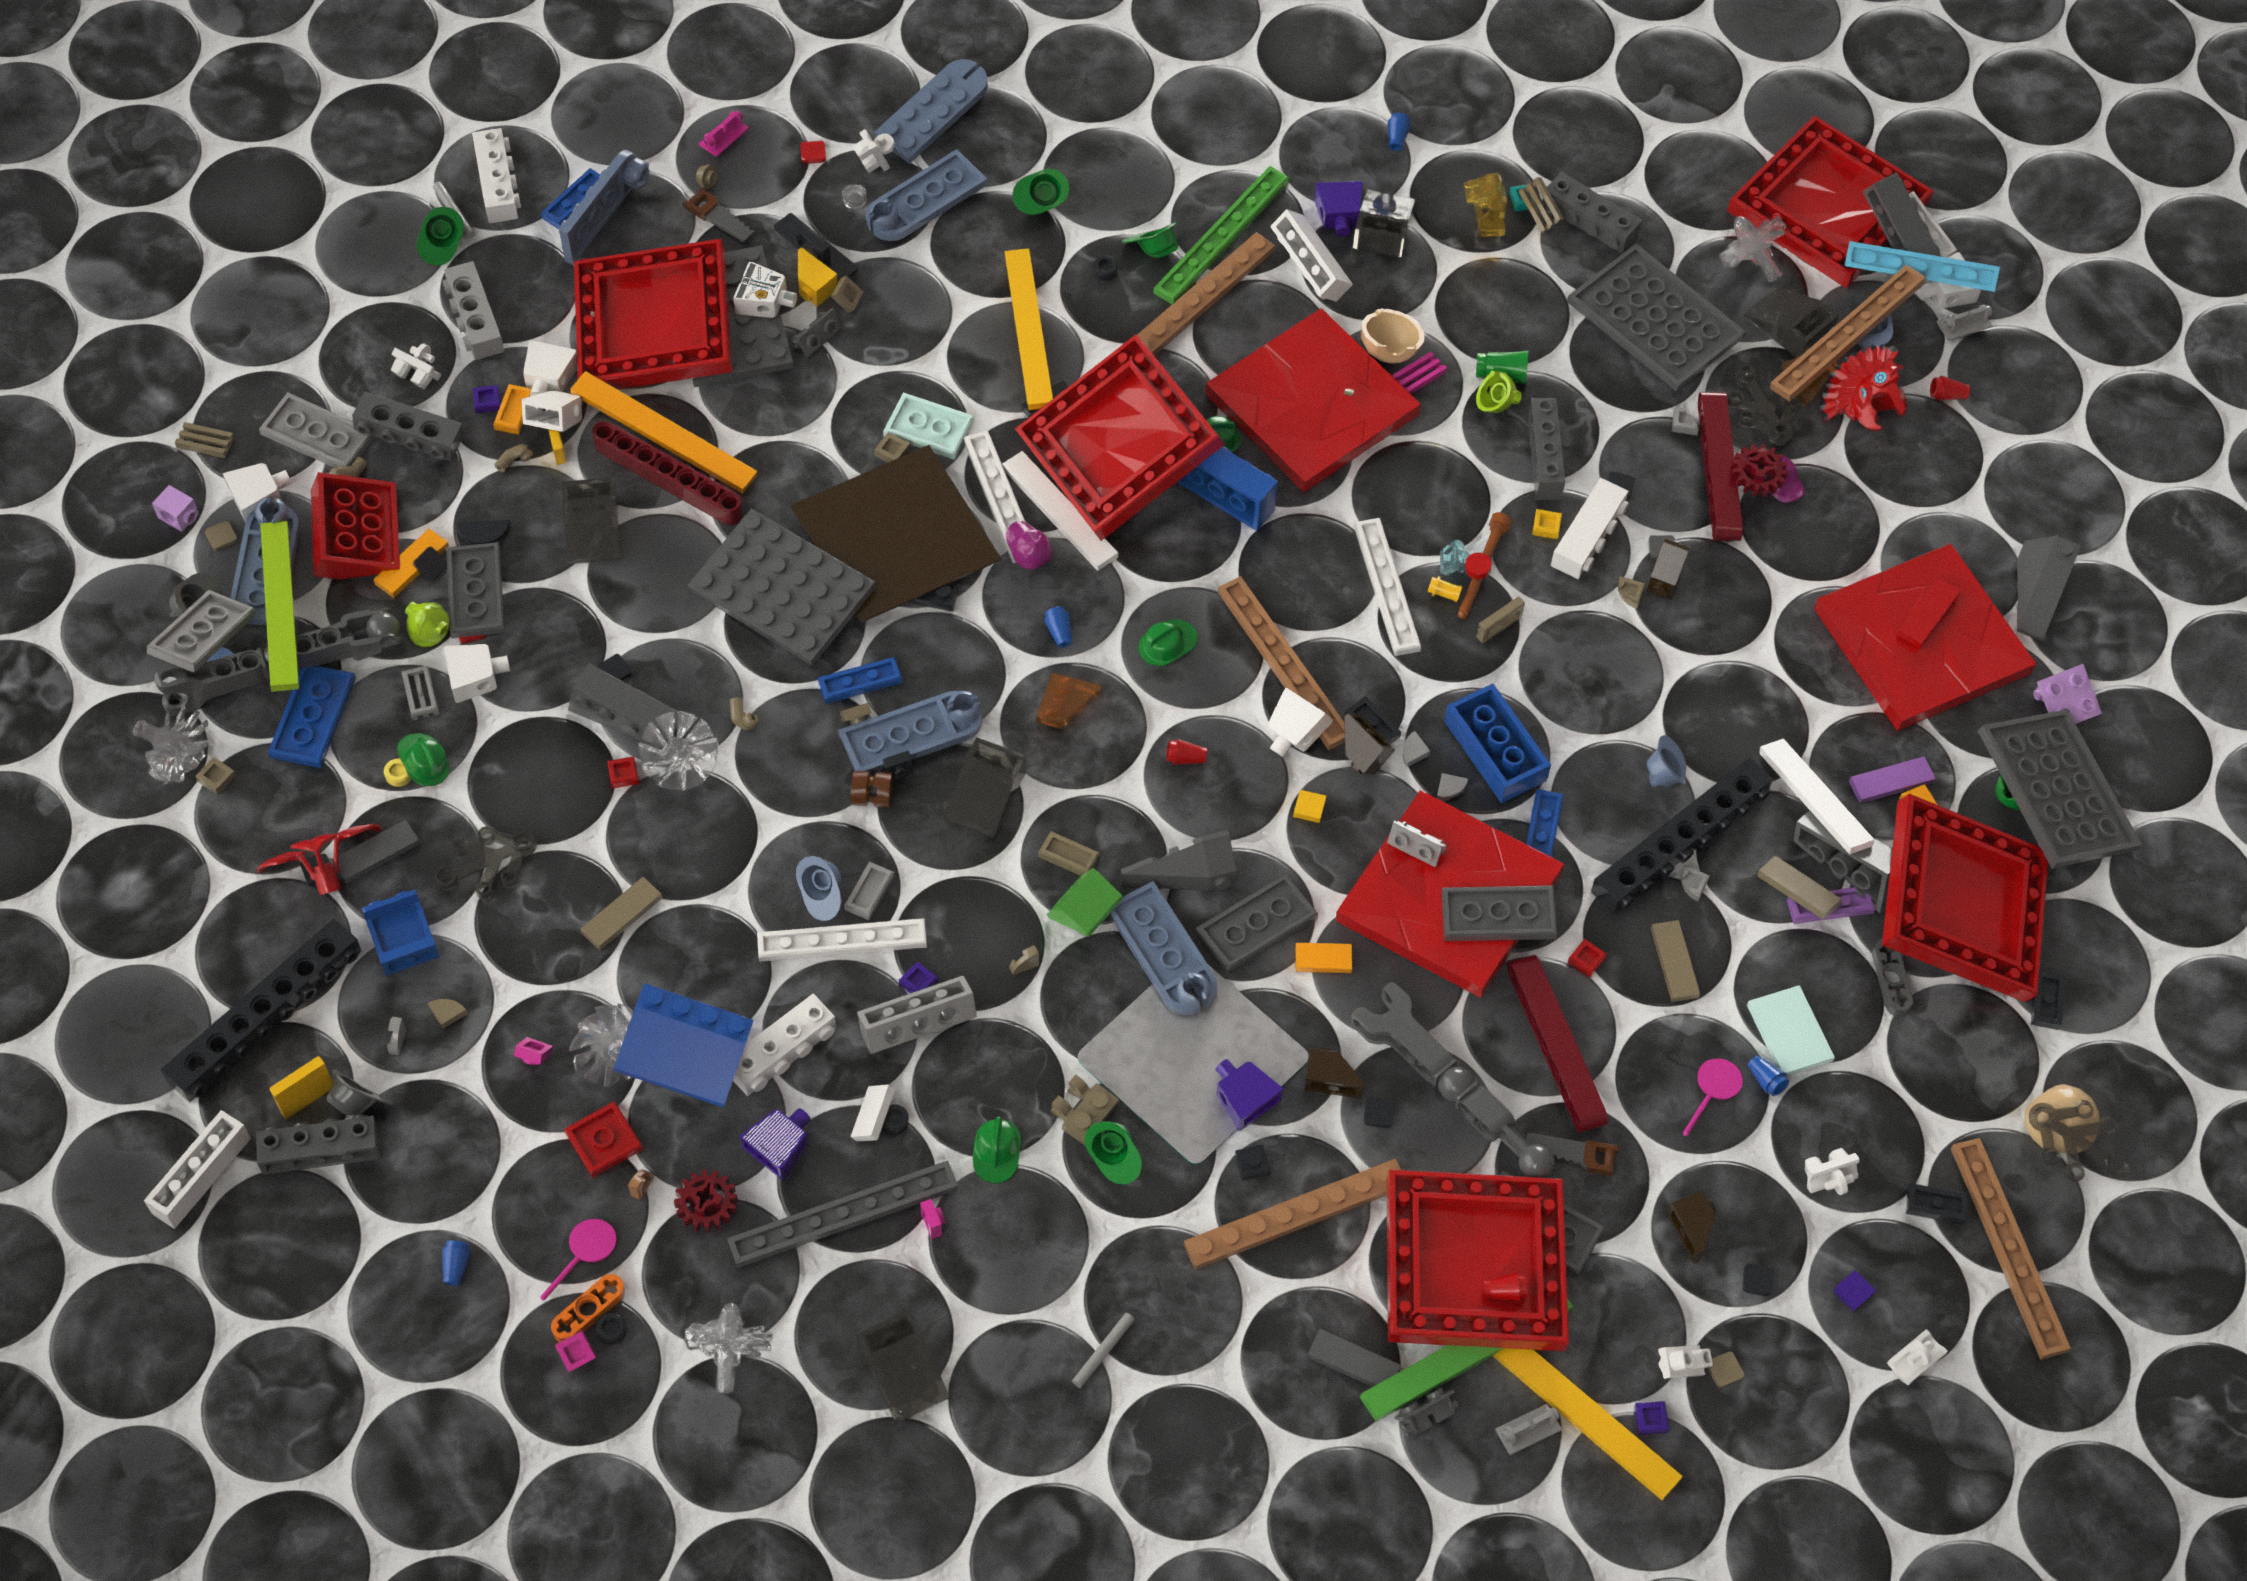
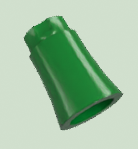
(1511, 363)

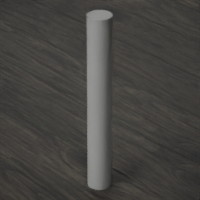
(448, 202)
(1103, 1350)

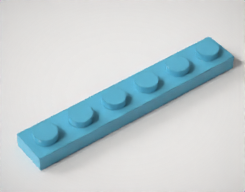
(1932, 267)

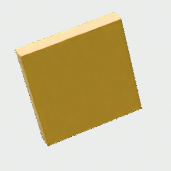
(302, 1087)

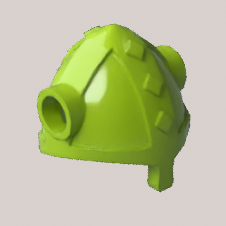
(1501, 393)
(426, 623)

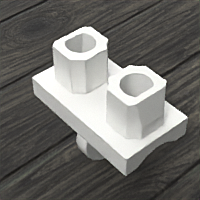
(872, 152)
(424, 372)
(1832, 1174)
(1916, 1357)
(1684, 1361)

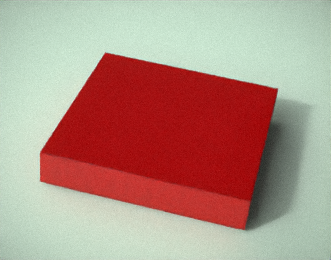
(603, 1139)

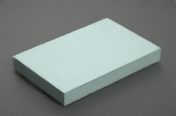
(929, 424)
(1790, 1031)

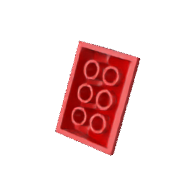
(353, 526)

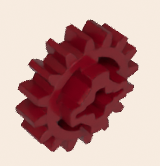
(1759, 470)
(713, 1210)

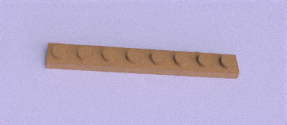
(1206, 292)
(1847, 333)
(1280, 654)
(1289, 1216)
(2010, 1249)

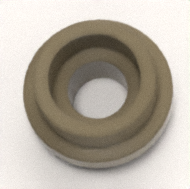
(706, 176)

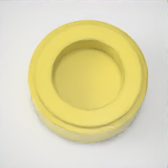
(396, 773)

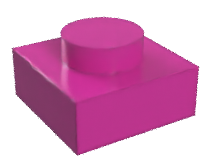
(533, 1051)
(932, 1218)
(575, 1351)

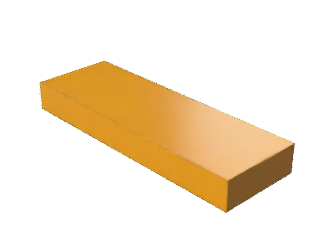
(396, 580)

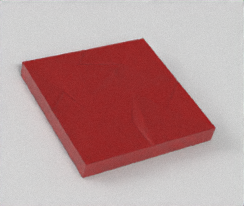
(1819, 196)
(655, 315)
(1295, 404)
(1119, 437)
(1959, 661)
(1401, 896)
(1966, 898)
(1465, 1230)

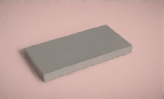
(315, 432)
(201, 631)

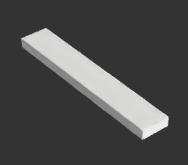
(993, 482)
(1059, 510)
(1387, 587)
(1816, 796)
(841, 939)

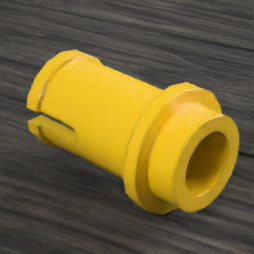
(1444, 589)

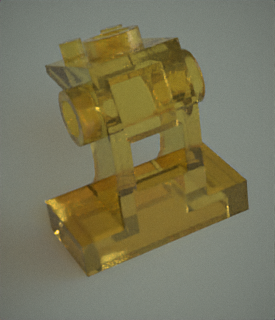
(1488, 193)

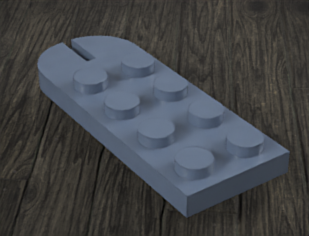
(935, 108)
(924, 197)
(601, 202)
(249, 577)
(914, 728)
(1165, 950)

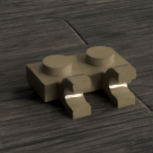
(1094, 1108)

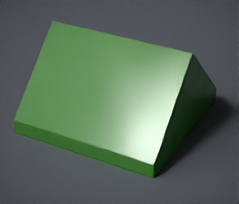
(1086, 903)

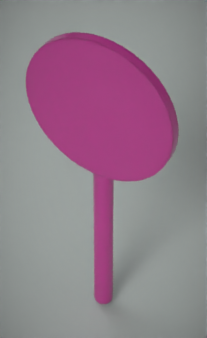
(1719, 1081)
(589, 1242)

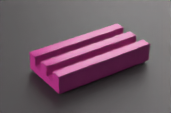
(1417, 369)

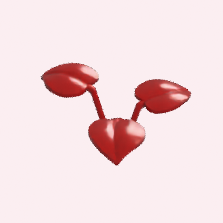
(324, 874)

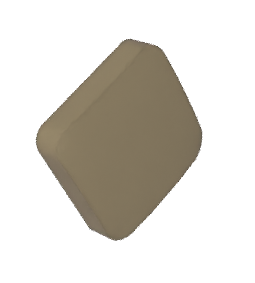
(221, 536)
(1725, 1370)

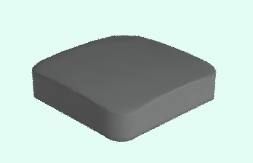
(1655, 543)

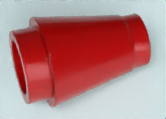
(1948, 389)
(1183, 752)
(1509, 1288)

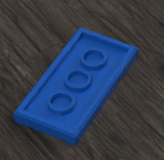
(312, 716)

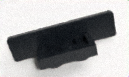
(803, 236)

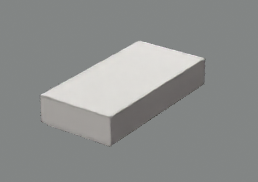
(872, 1113)

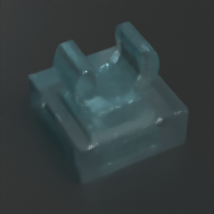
(1453, 558)

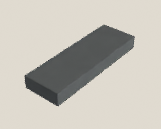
(377, 851)
(1351, 1359)

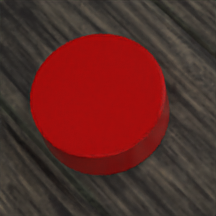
(1478, 565)

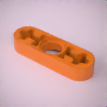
(609, 1299)

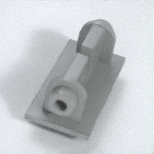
(1966, 322)
(1414, 843)
(1529, 1429)

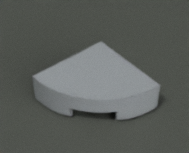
(1683, 422)
(1414, 749)
(1451, 786)
(1693, 882)
(397, 1026)

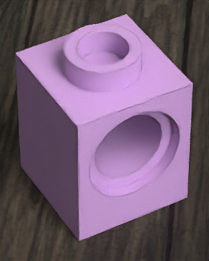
(175, 508)

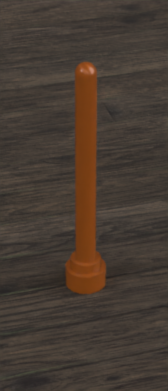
(1499, 526)

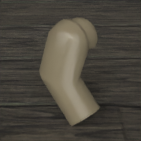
(511, 454)
(354, 470)
(739, 717)

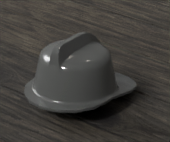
(190, 591)
(351, 1097)

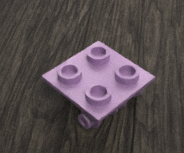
(2069, 691)

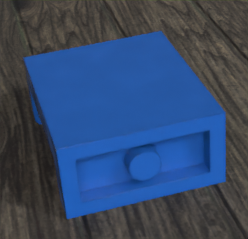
(400, 932)

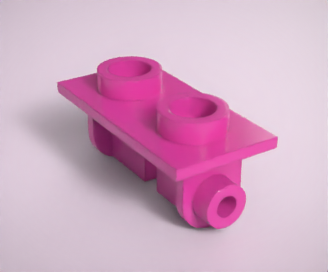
(724, 134)

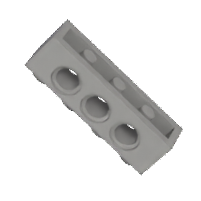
(473, 310)
(917, 1014)

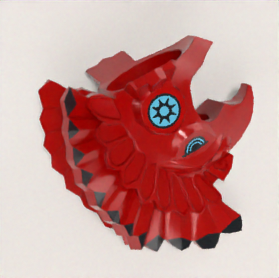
(1864, 387)

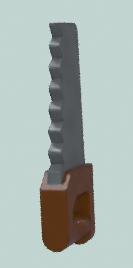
(717, 215)
(1579, 1152)

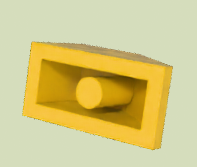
(814, 278)

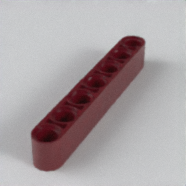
(1718, 457)
(667, 473)
(1557, 1044)

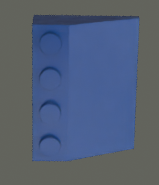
(683, 1045)

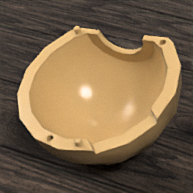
(1391, 336)
(2060, 1097)

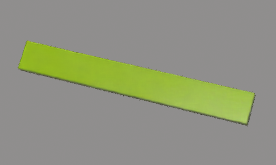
(279, 606)

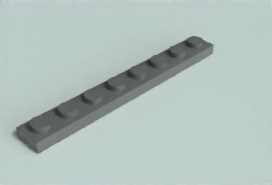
(842, 1214)

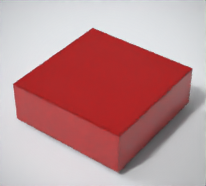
(623, 772)
(1587, 958)

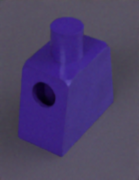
(1338, 205)
(1246, 1092)

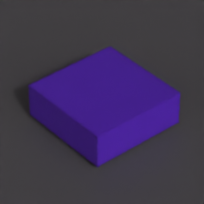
(486, 399)
(918, 978)
(1854, 1290)
(1651, 1418)

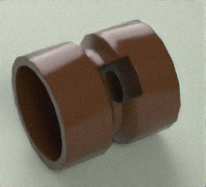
(862, 786)

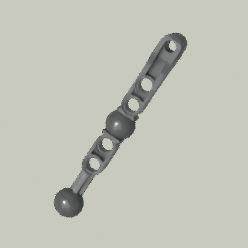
(1454, 1083)

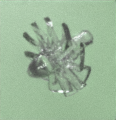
(1754, 245)
(173, 747)
(688, 766)
(605, 1035)
(727, 1341)

